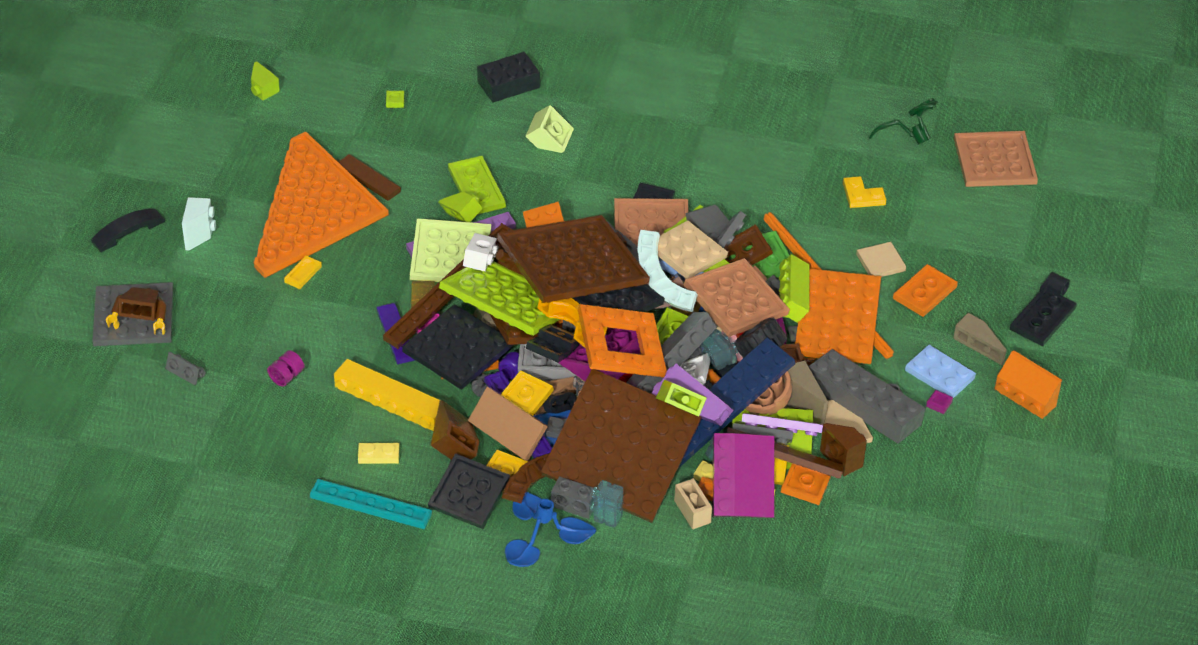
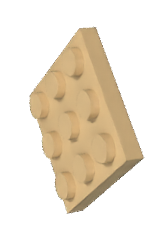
(689, 250)

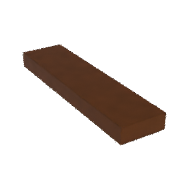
(370, 178)

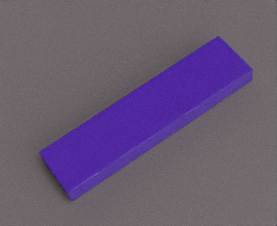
(388, 317)

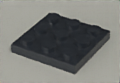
(469, 491)

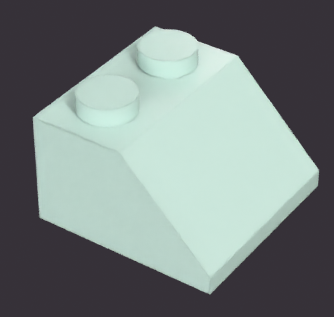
(198, 222)

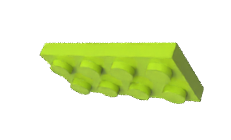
(475, 178)

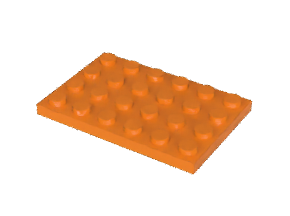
(840, 315)

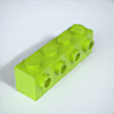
(794, 286)

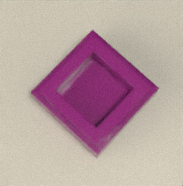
(939, 401)

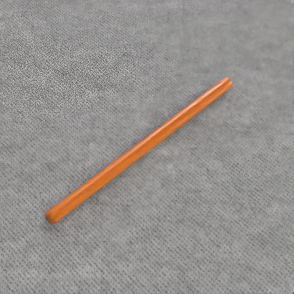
(800, 253)

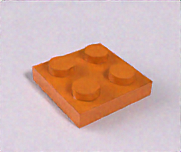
(805, 484)

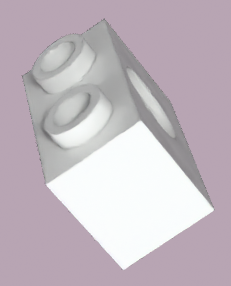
(480, 252)

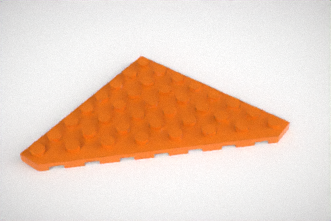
(312, 207)

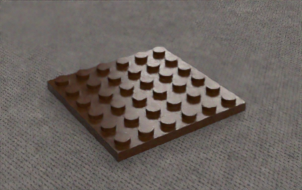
(572, 258)
(622, 439)

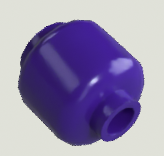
(509, 365)

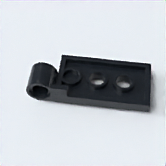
(1050, 301)

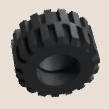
(753, 337)

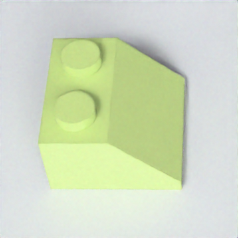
(549, 130)

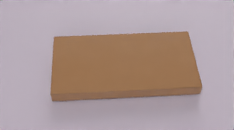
(507, 423)

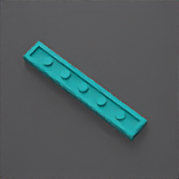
(371, 504)

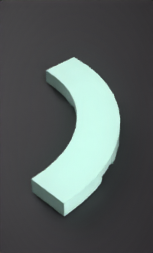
(658, 281)

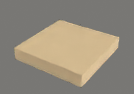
(881, 260)

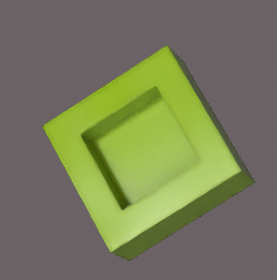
(395, 99)

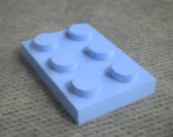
(940, 371)

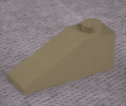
(979, 337)

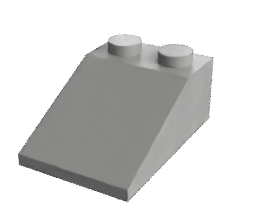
(540, 366)

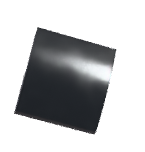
(553, 343)

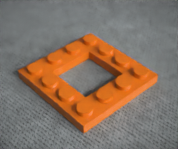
(599, 358)

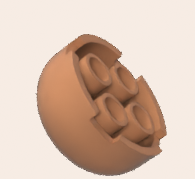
(773, 398)

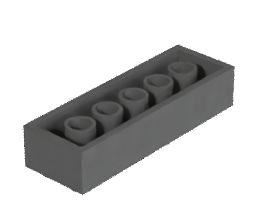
(867, 396)

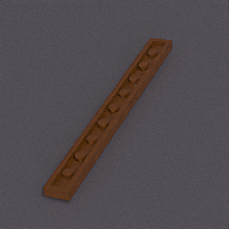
(428, 305)

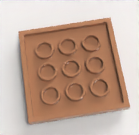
(995, 158)
(648, 215)
(736, 297)

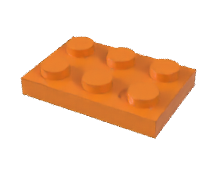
(925, 290)

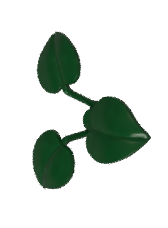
(919, 131)

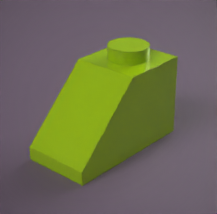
(263, 82)
(461, 206)
(681, 397)

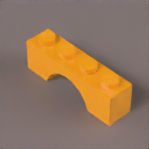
(566, 310)

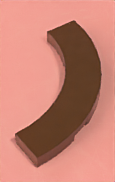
(524, 479)

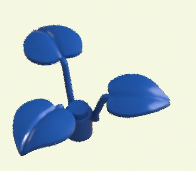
(571, 529)

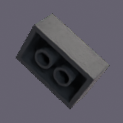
(508, 77)

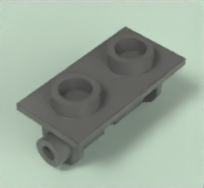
(183, 368)

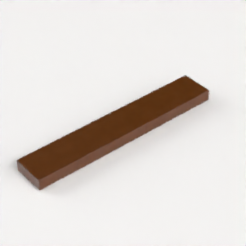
(803, 459)

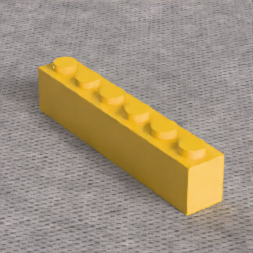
(387, 393)

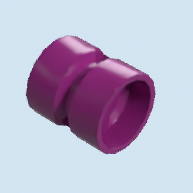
(285, 368)

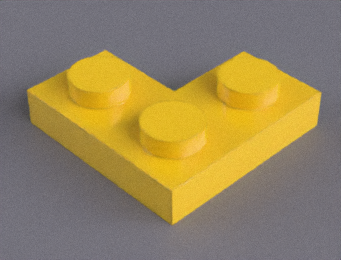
(861, 197)

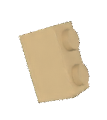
(693, 503)

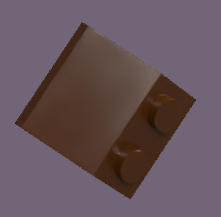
(843, 446)

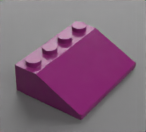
(616, 340)
(743, 475)

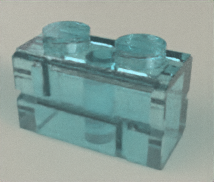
(719, 349)
(607, 503)

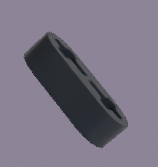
(560, 406)

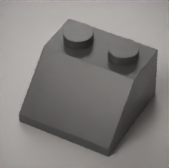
(708, 220)

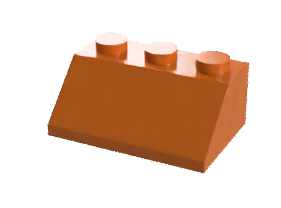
(1028, 385)

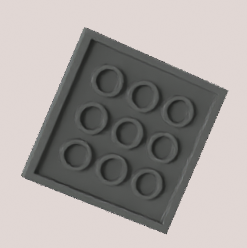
(130, 329)

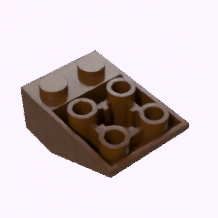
(454, 433)

